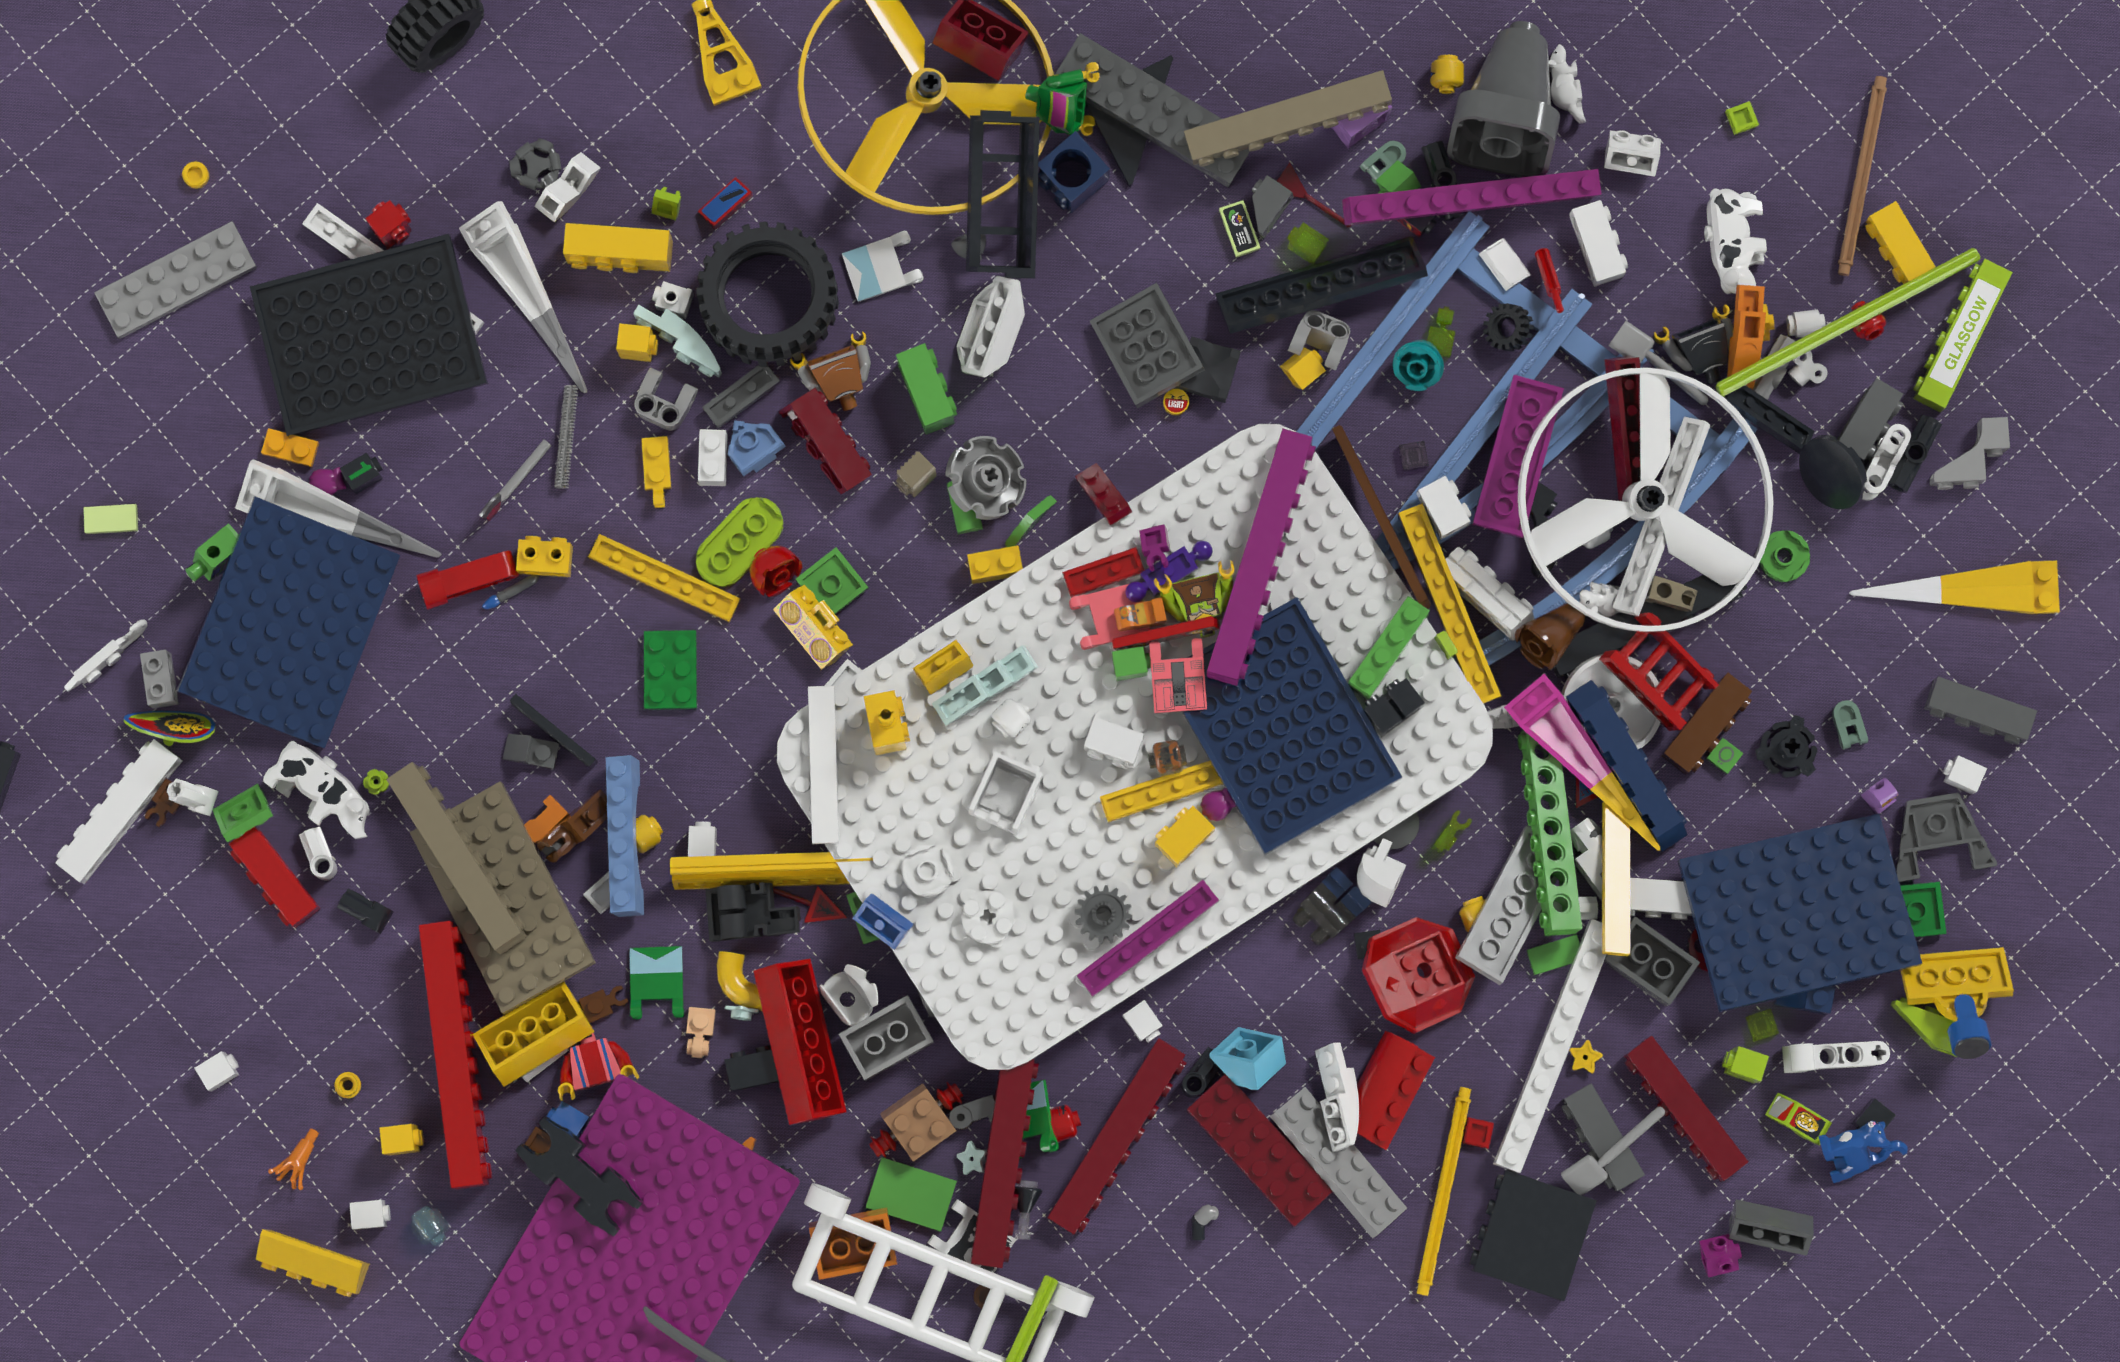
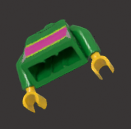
(1062, 100)

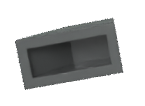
(1269, 202)

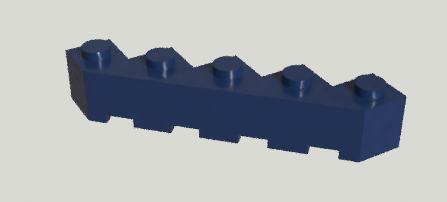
(1627, 763)

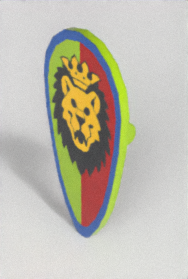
(172, 725)

